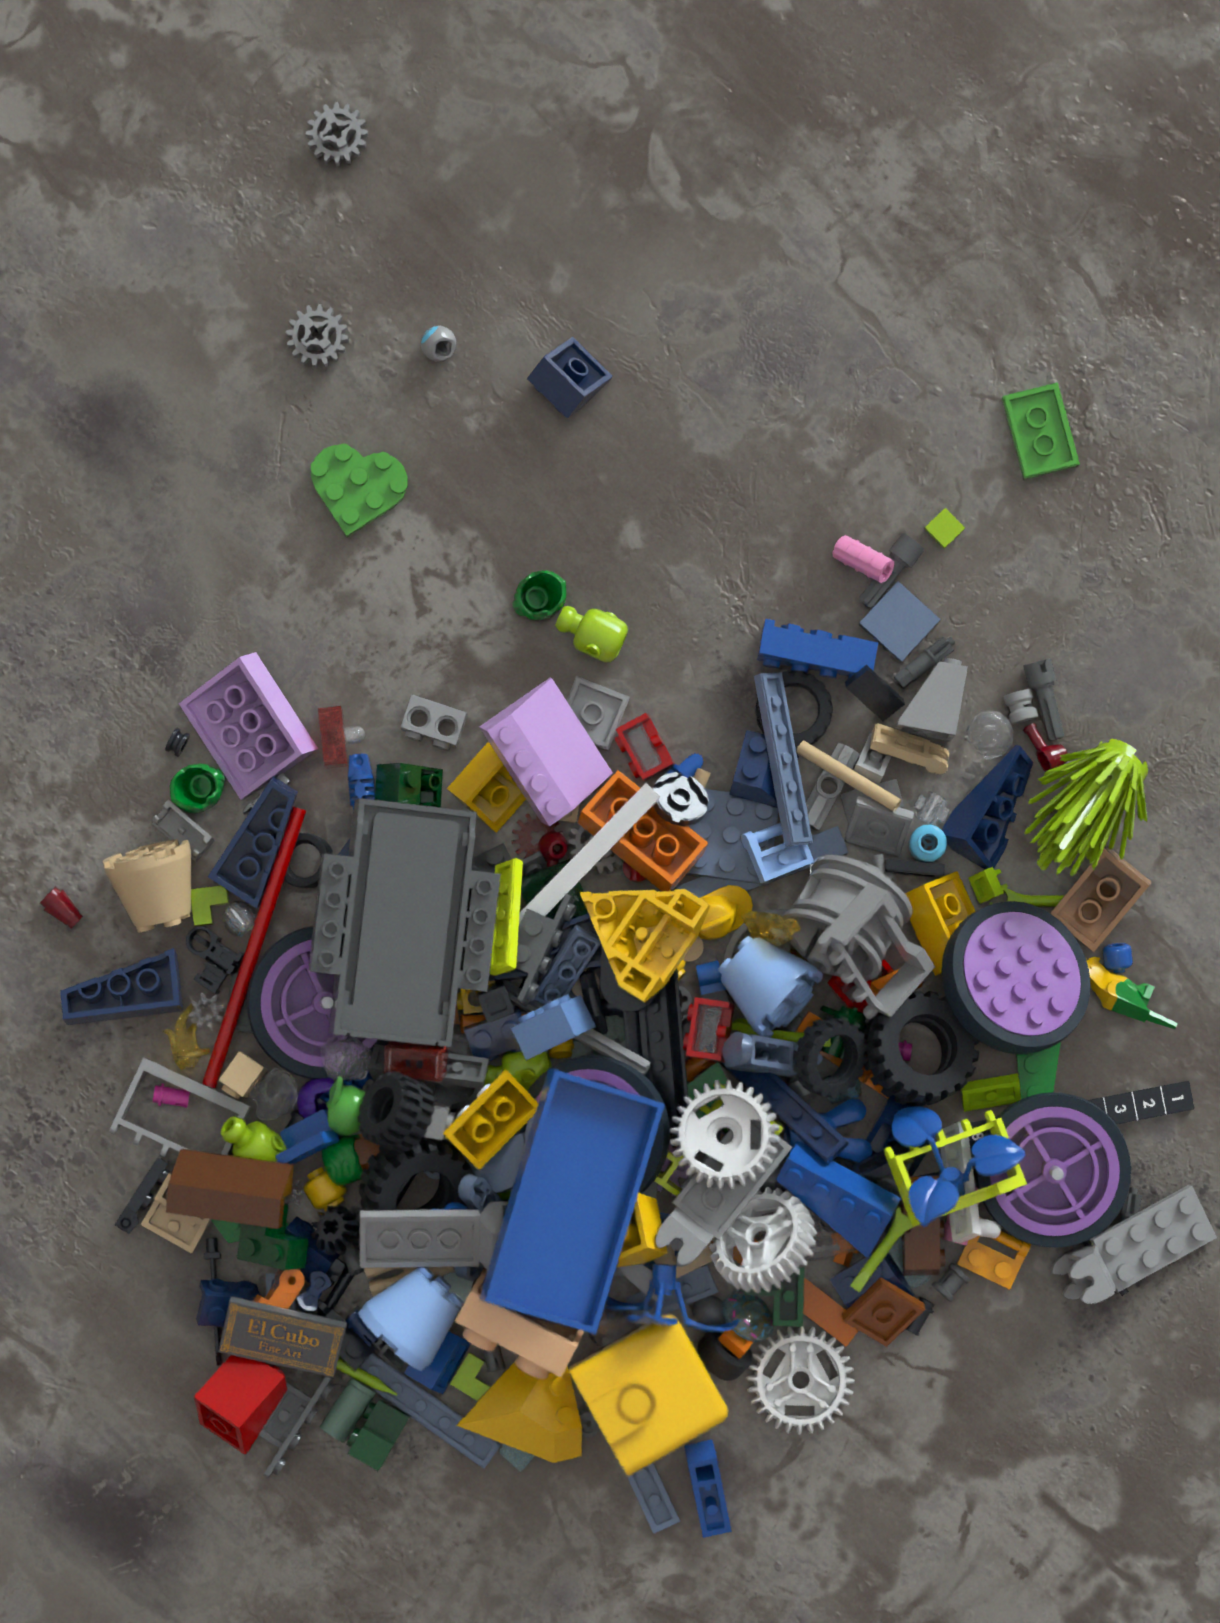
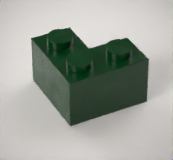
(272, 1246)
(787, 1300)
(378, 1434)

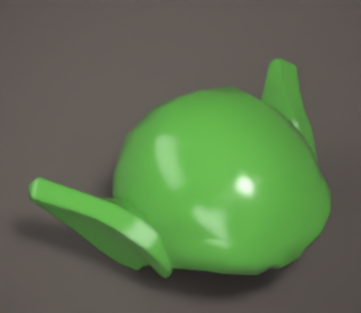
(344, 1107)

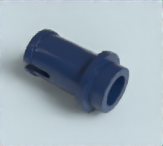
(357, 1324)

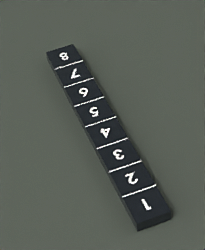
(1134, 1105)

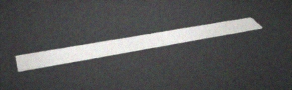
(592, 851)

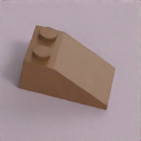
(1100, 899)

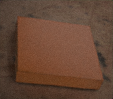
(883, 1312)

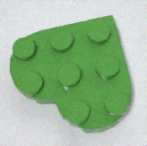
(357, 486)

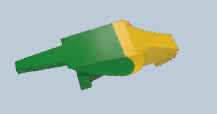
(1123, 995)

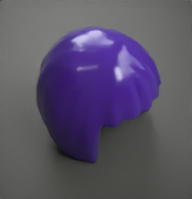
(309, 1096)

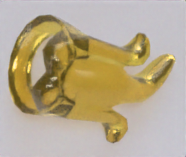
(184, 1042)

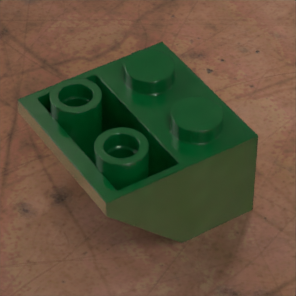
(409, 784)

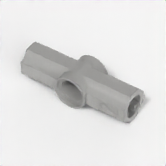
(820, 803)

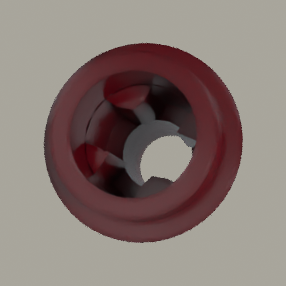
(61, 907)

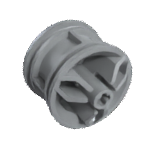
(825, 896)

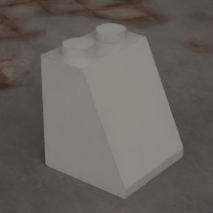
(937, 704)

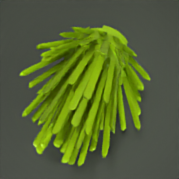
(1090, 804)

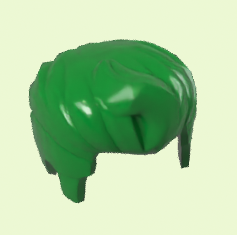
(540, 595)
(197, 787)
(342, 1161)

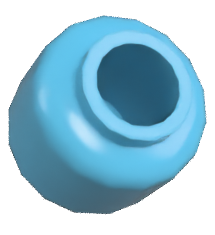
(932, 834)

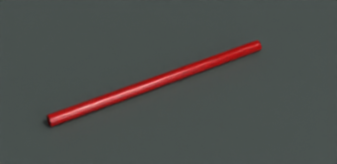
(254, 947)

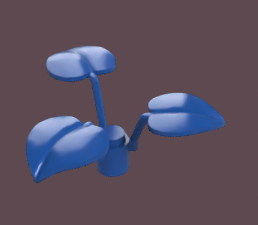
(935, 1198)
(662, 1284)

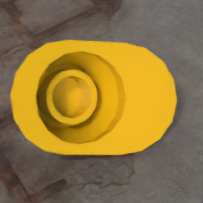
(725, 911)

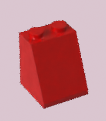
(240, 1400)

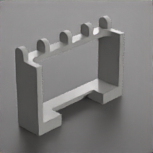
(918, 964)
(181, 1081)

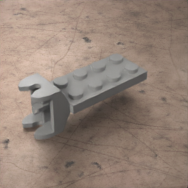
(710, 1211)
(430, 1237)
(1135, 1247)

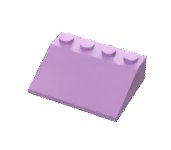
(248, 725)
(547, 752)

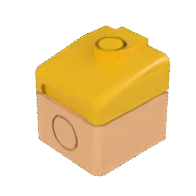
(649, 1393)

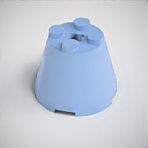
(768, 984)
(413, 1316)

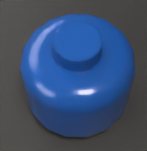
(1117, 957)

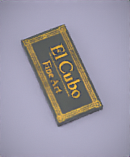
(282, 1337)

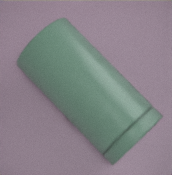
(347, 1409)

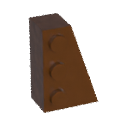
(922, 1245)

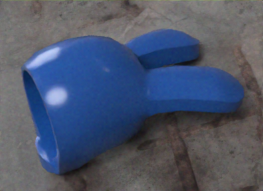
(842, 1115)

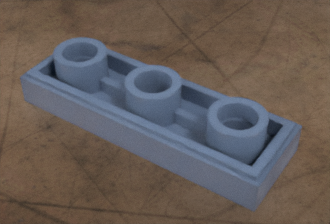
(573, 955)

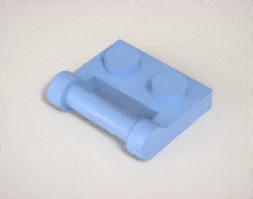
(777, 859)

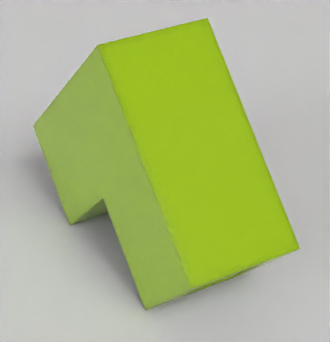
(203, 900)
(466, 1380)

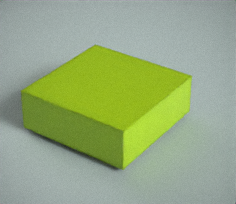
(944, 528)

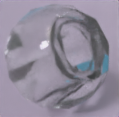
(239, 918)

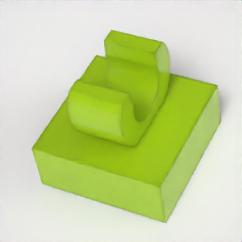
(986, 885)

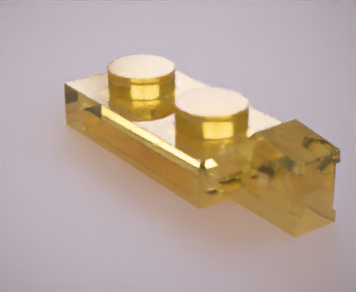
(770, 927)

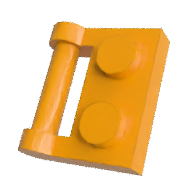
(993, 1264)

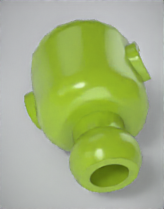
(596, 633)
(523, 1070)
(252, 1140)

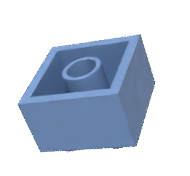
(552, 1025)

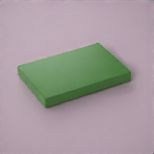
(1040, 431)

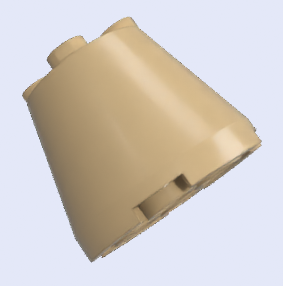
(153, 883)

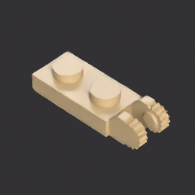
(909, 748)

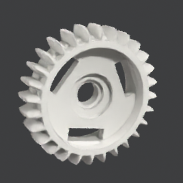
(736, 1115)
(778, 1254)
(800, 1356)

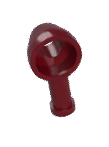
(1047, 755)
(546, 844)

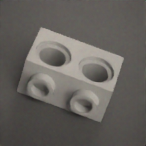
(436, 714)

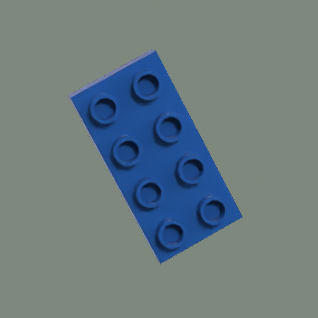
(572, 1201)

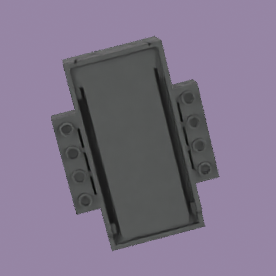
(403, 922)

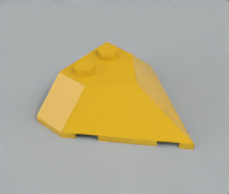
(645, 934)
(530, 1415)

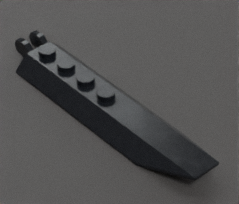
(658, 1037)

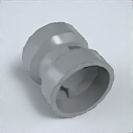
(1020, 706)

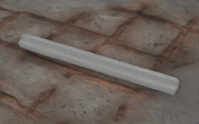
(590, 1038)

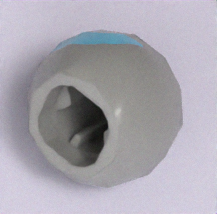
(438, 343)

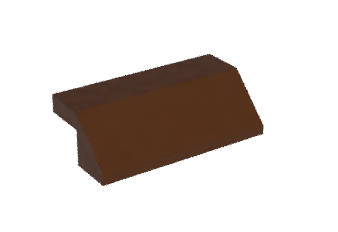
(229, 1188)

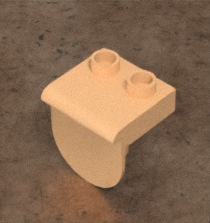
(540, 1343)

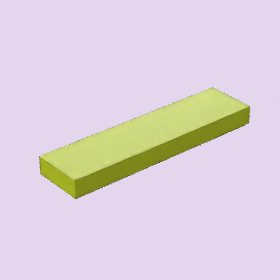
(507, 917)

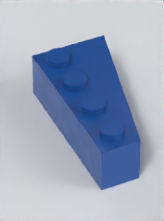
(814, 650)
(839, 1197)

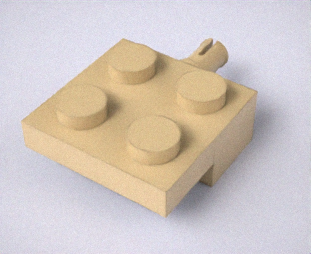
(179, 1229)

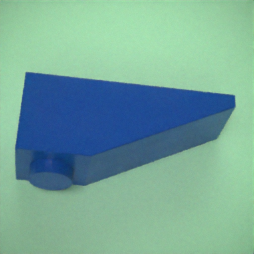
(707, 1488)

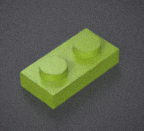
(990, 1092)

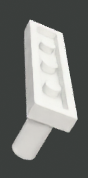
(965, 1222)

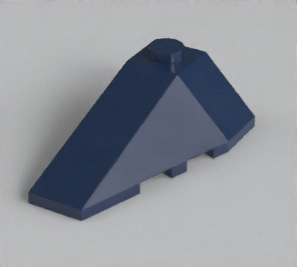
(982, 818)

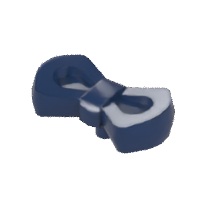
(319, 1283)

